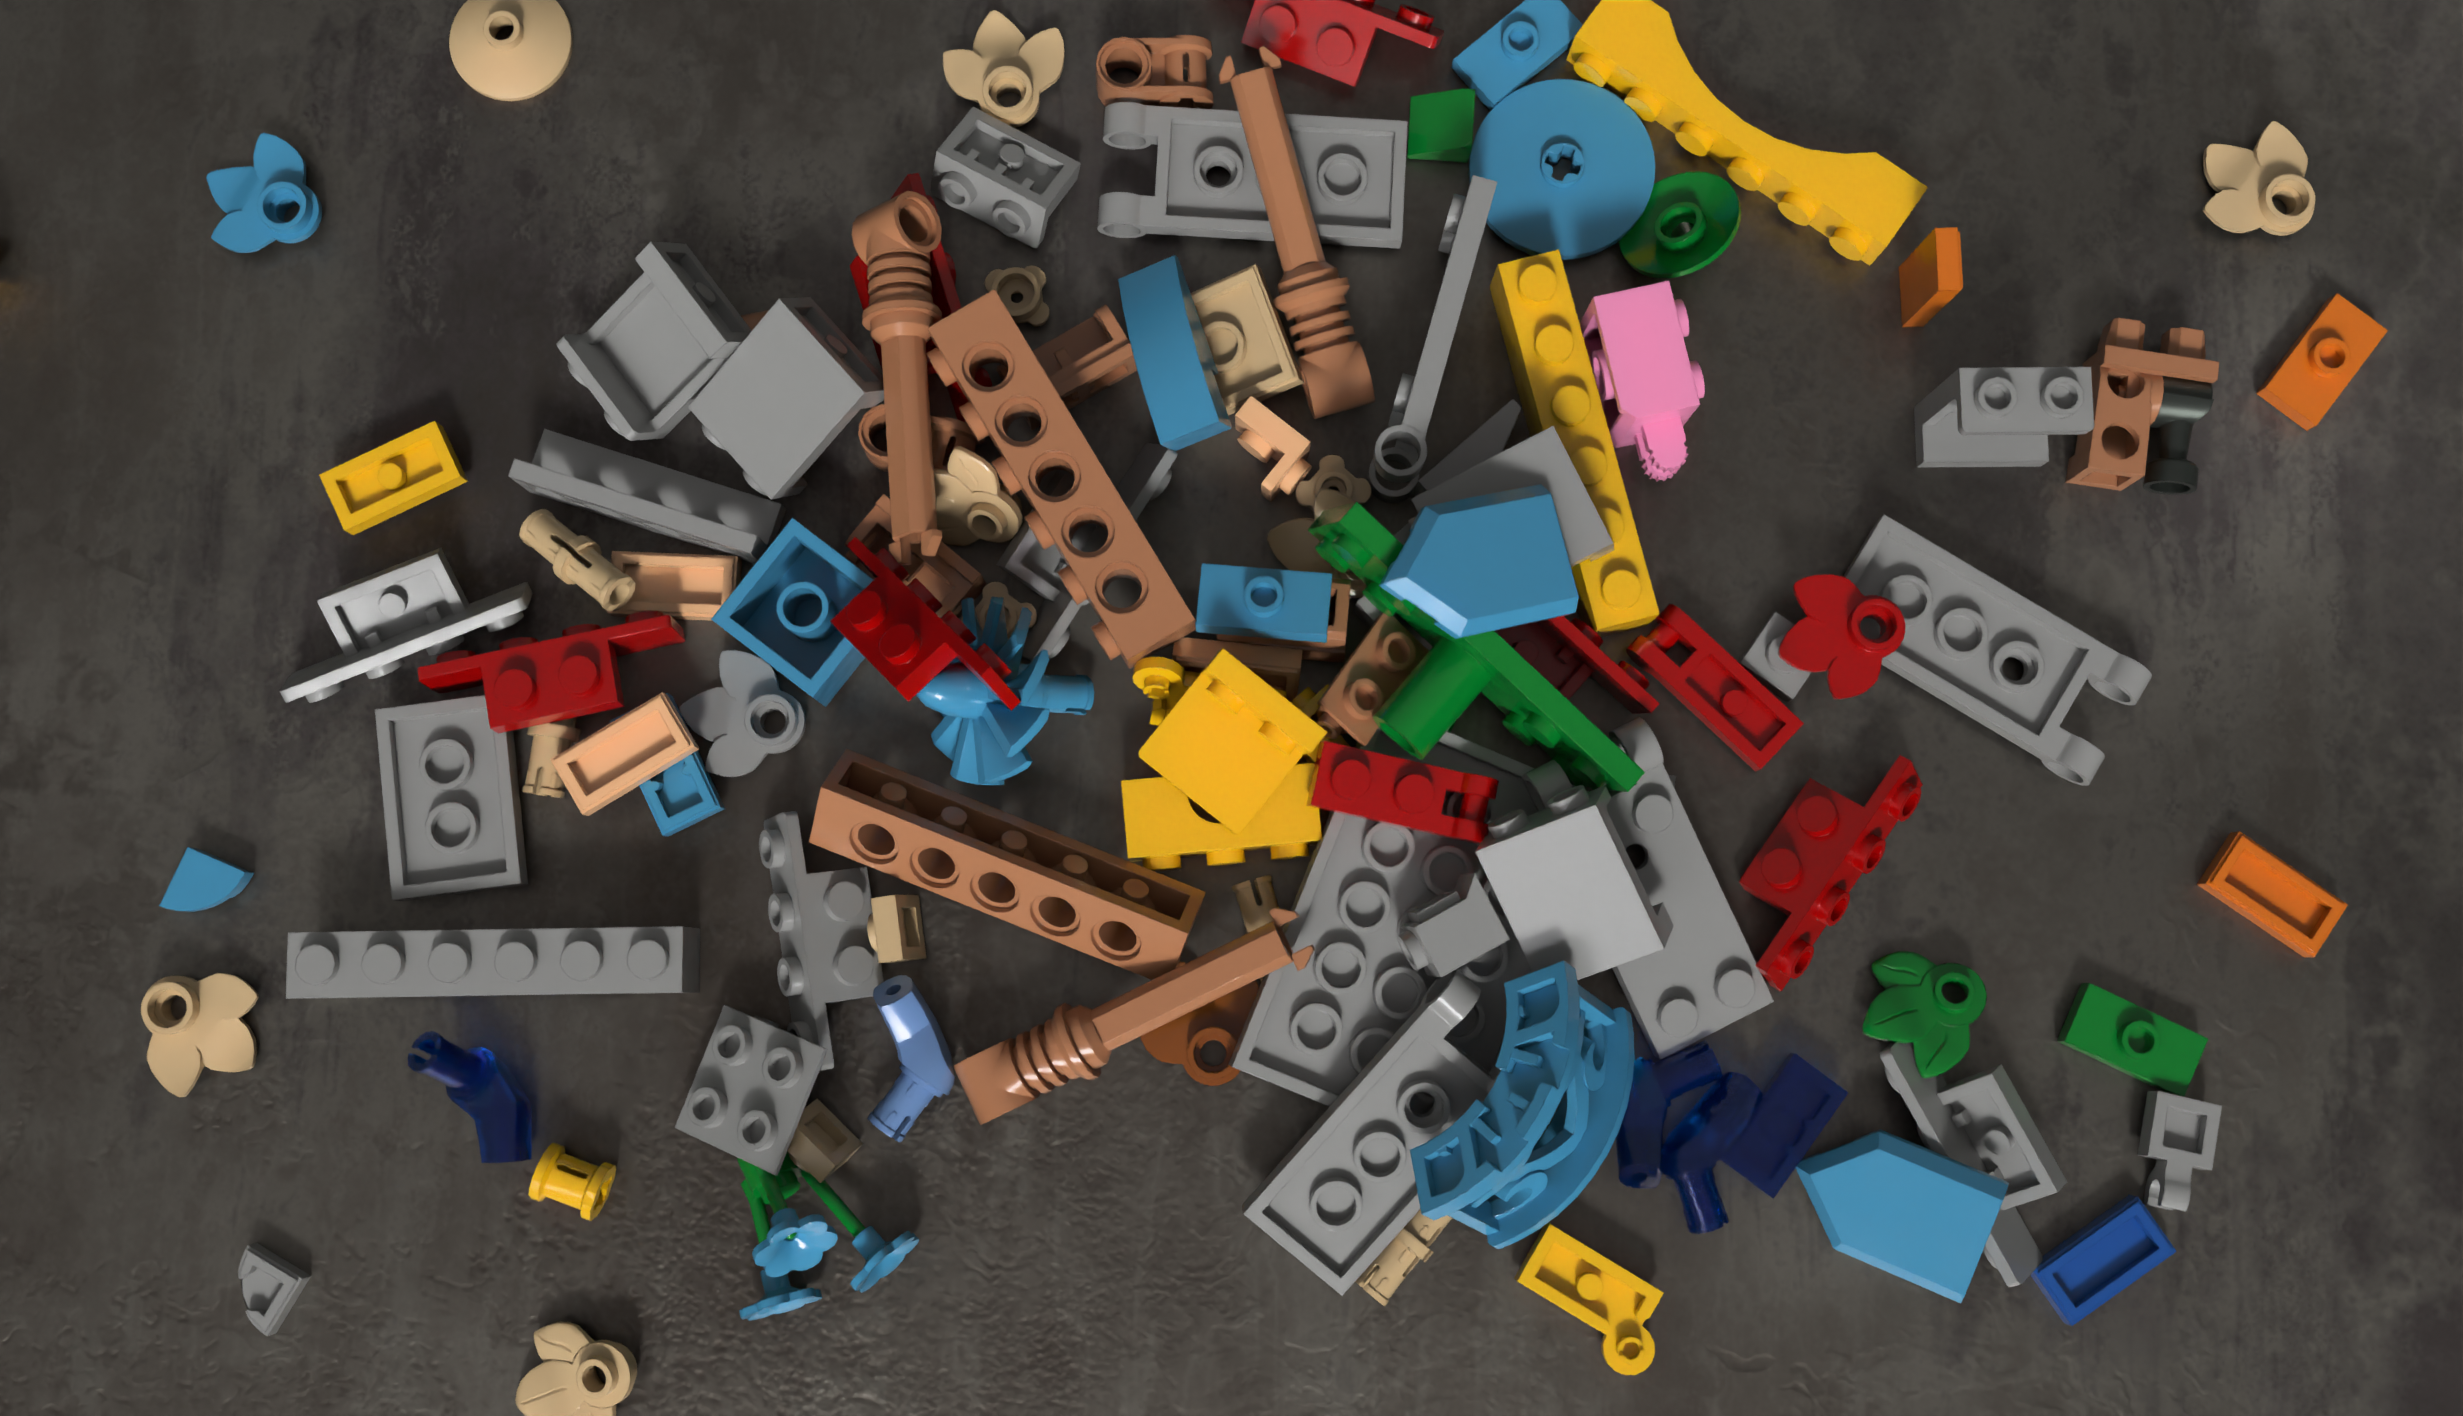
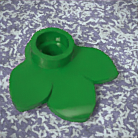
(1918, 1012)

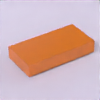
(1930, 276)
(2272, 894)

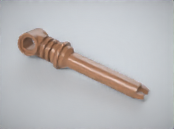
(896, 248)
(1310, 287)
(1082, 1038)

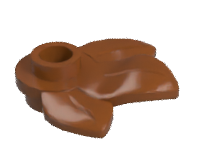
(1183, 1038)

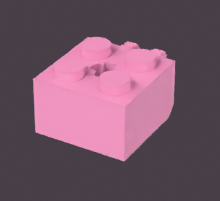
(1644, 372)

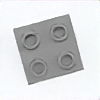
(751, 1089)

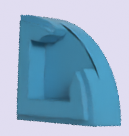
(203, 882)

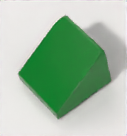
(1441, 125)

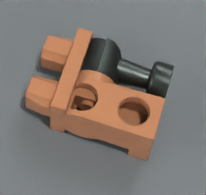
(2138, 392)

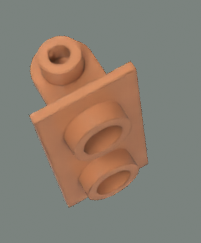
(1369, 679)

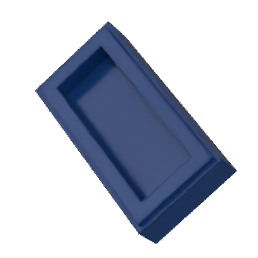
(2101, 1259)

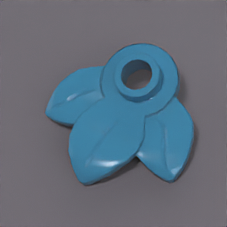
(261, 196)

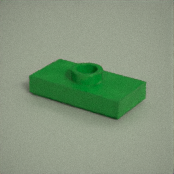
(2132, 1039)

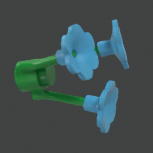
(801, 1243)

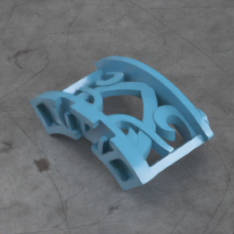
(1553, 1051)

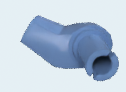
(922, 1053)

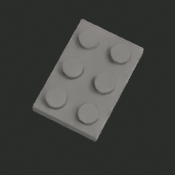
(449, 800)

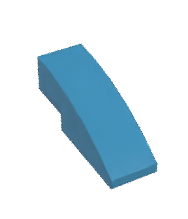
(1172, 355)

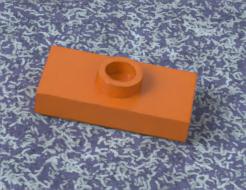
(2322, 362)

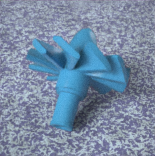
(976, 726)

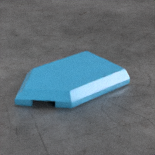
(1486, 563)
(1904, 1209)

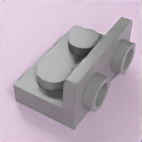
(1002, 176)

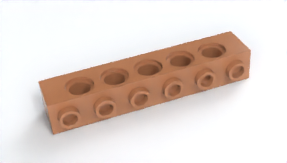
(987, 334)
(1004, 866)

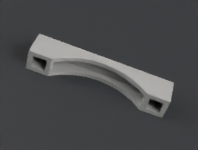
(493, 962)

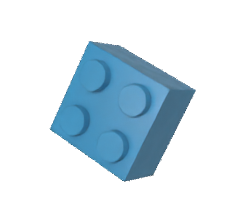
(787, 609)

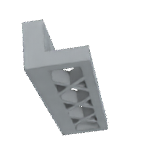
(650, 496)

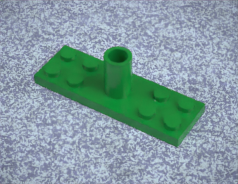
(1463, 667)

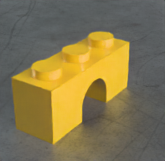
(1165, 827)

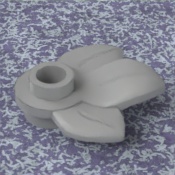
(737, 713)

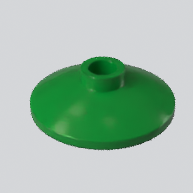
(1683, 225)

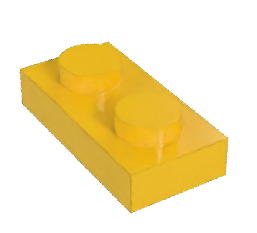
(393, 478)

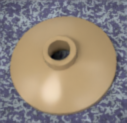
(517, 65)

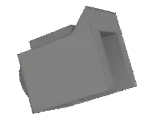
(1452, 929)

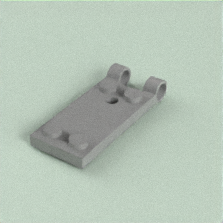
(1346, 163)
(1419, 392)
(1964, 630)
(1706, 967)
(1352, 1173)

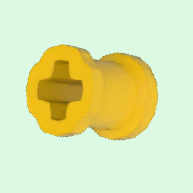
(572, 1181)

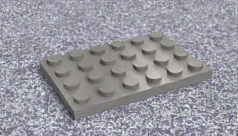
(1332, 1018)

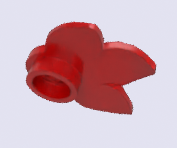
(1832, 634)

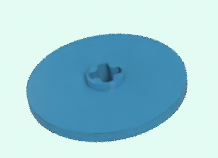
(1608, 167)

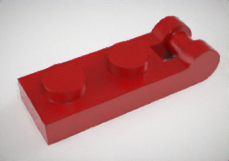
(1716, 688)
(1399, 792)

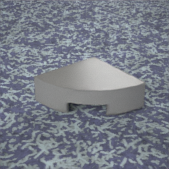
(269, 1287)

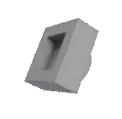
(1766, 666)

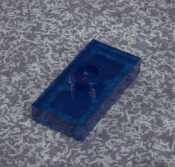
(1784, 1125)

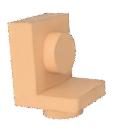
(1269, 436)

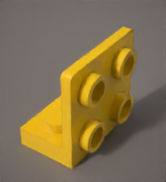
(1230, 741)

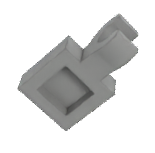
(2180, 1137)

